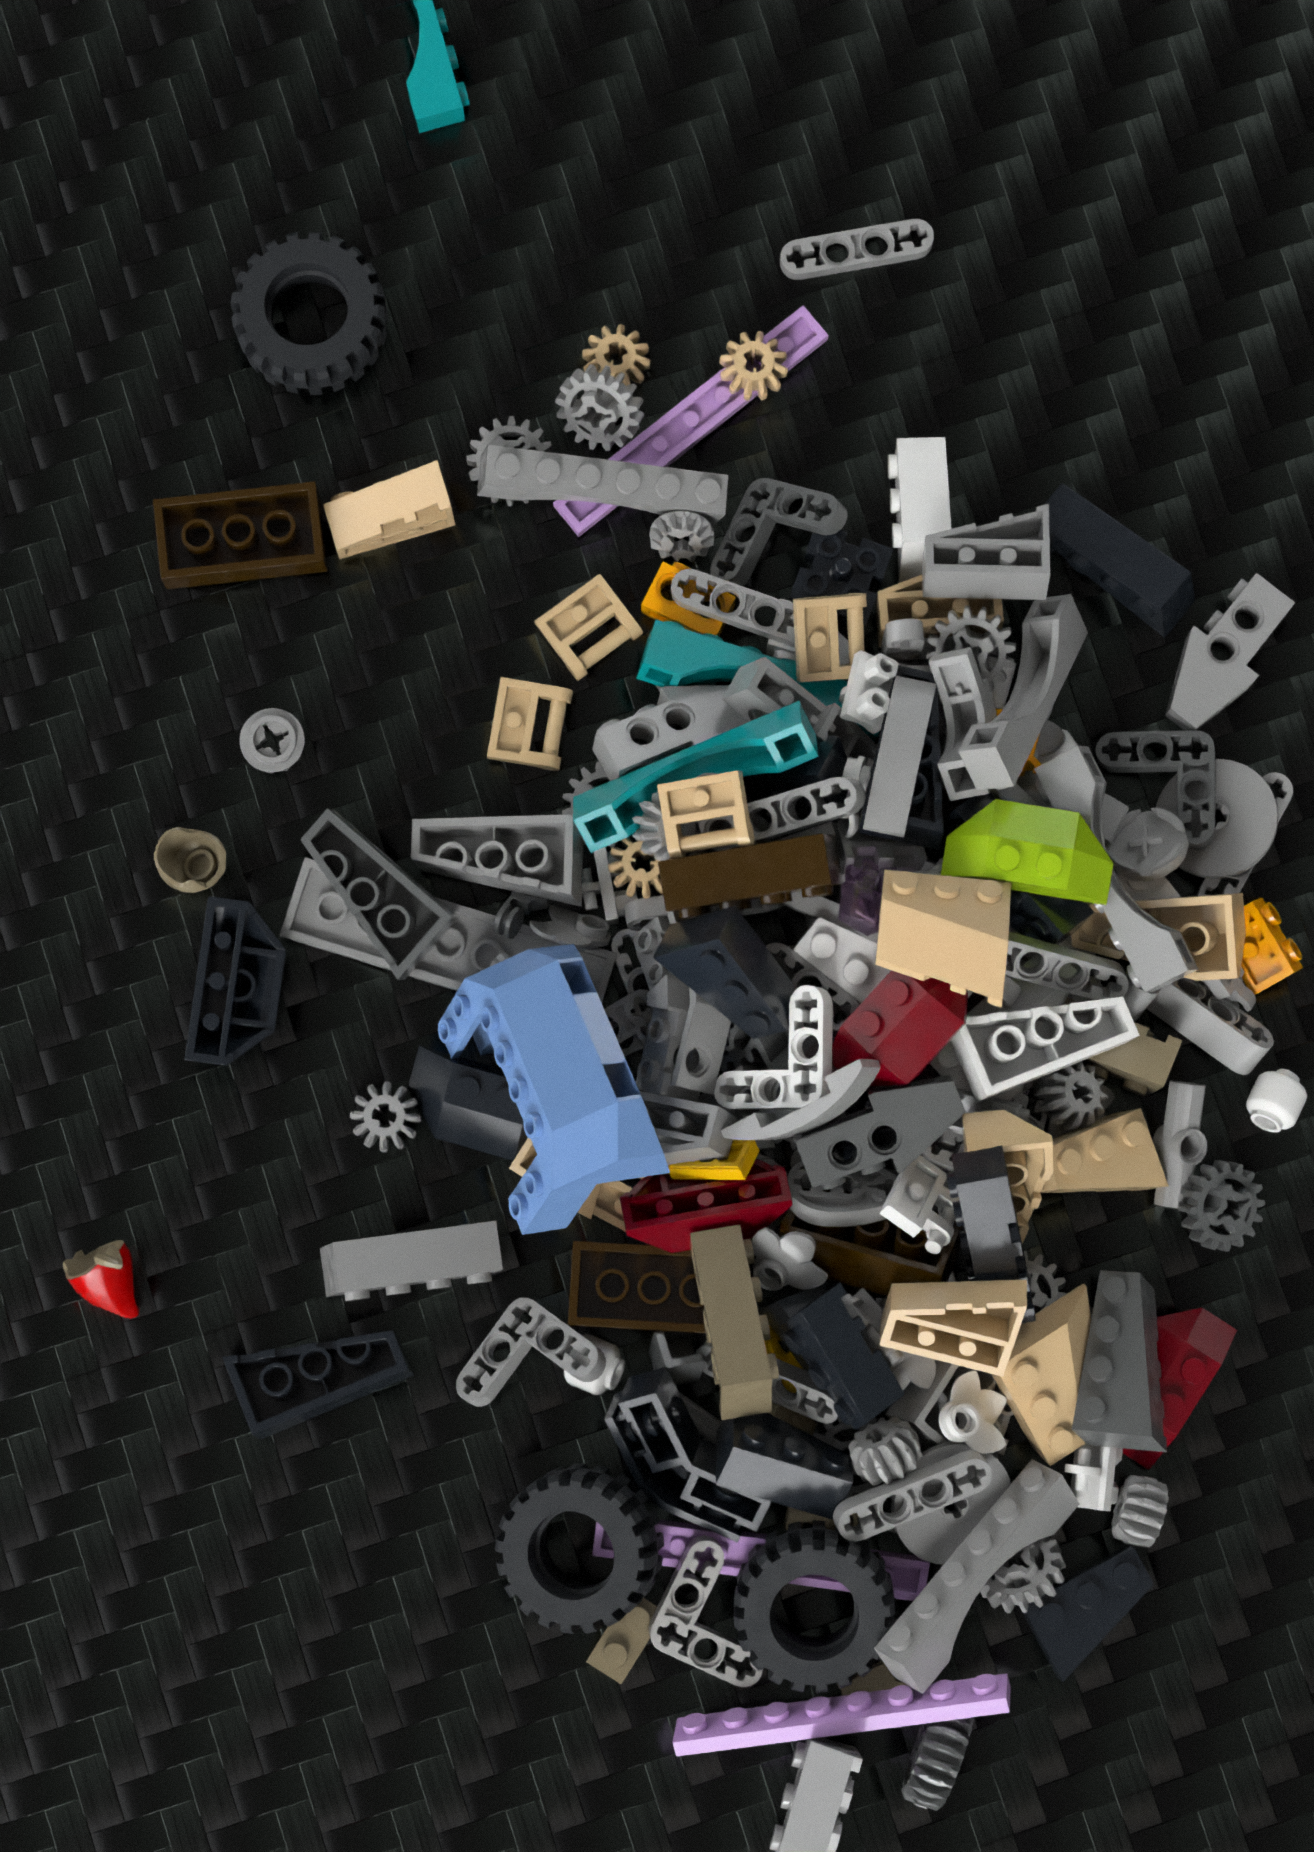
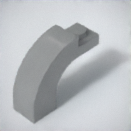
(966, 702)

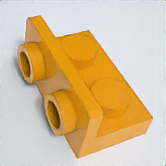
(1266, 951)

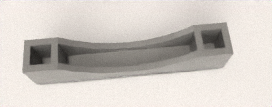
(555, 476)
(1050, 643)
(1152, 948)
(925, 1633)

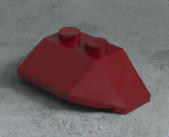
(901, 1027)
(669, 1209)
(1190, 1354)

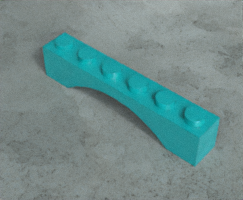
(432, 84)
(689, 658)
(757, 747)

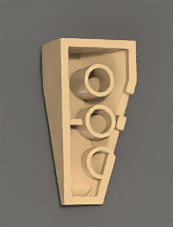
(1208, 923)
(1026, 1155)

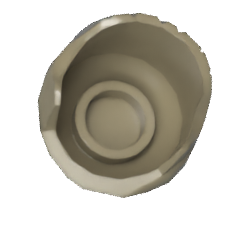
(190, 859)

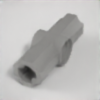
(1180, 1141)

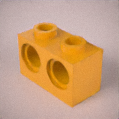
(660, 609)

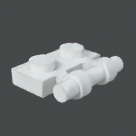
(912, 1202)

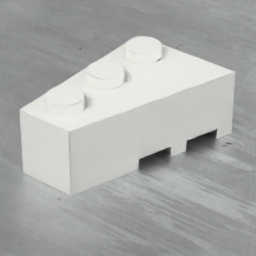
(919, 498)

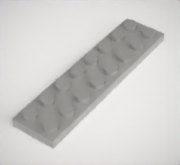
(469, 946)

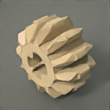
(618, 343)
(753, 381)
(628, 874)

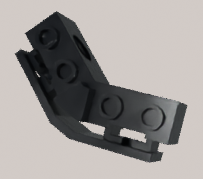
(659, 1435)

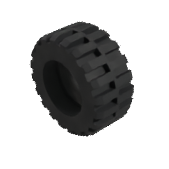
(297, 264)
(543, 1585)
(804, 1658)

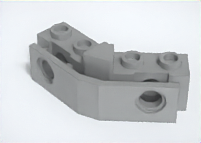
(685, 1030)

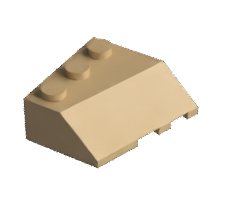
(946, 930)
(1046, 1374)

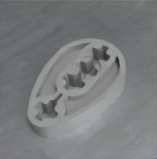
(836, 1207)

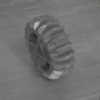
(935, 1762)

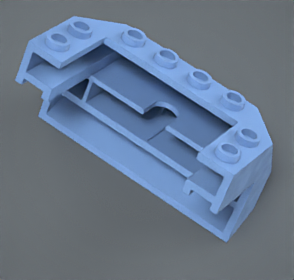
(562, 1074)

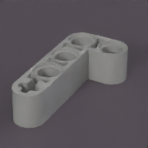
(783, 808)
(1208, 1022)

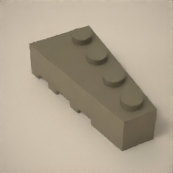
(1139, 1063)
(733, 1321)

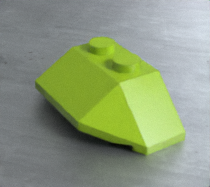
(1033, 849)

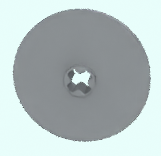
(1248, 827)
(941, 1532)

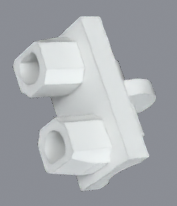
(867, 690)
(612, 901)
(1094, 1476)

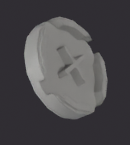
(1148, 845)

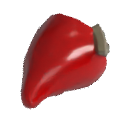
(105, 1278)

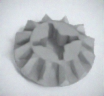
(679, 525)
(253, 736)

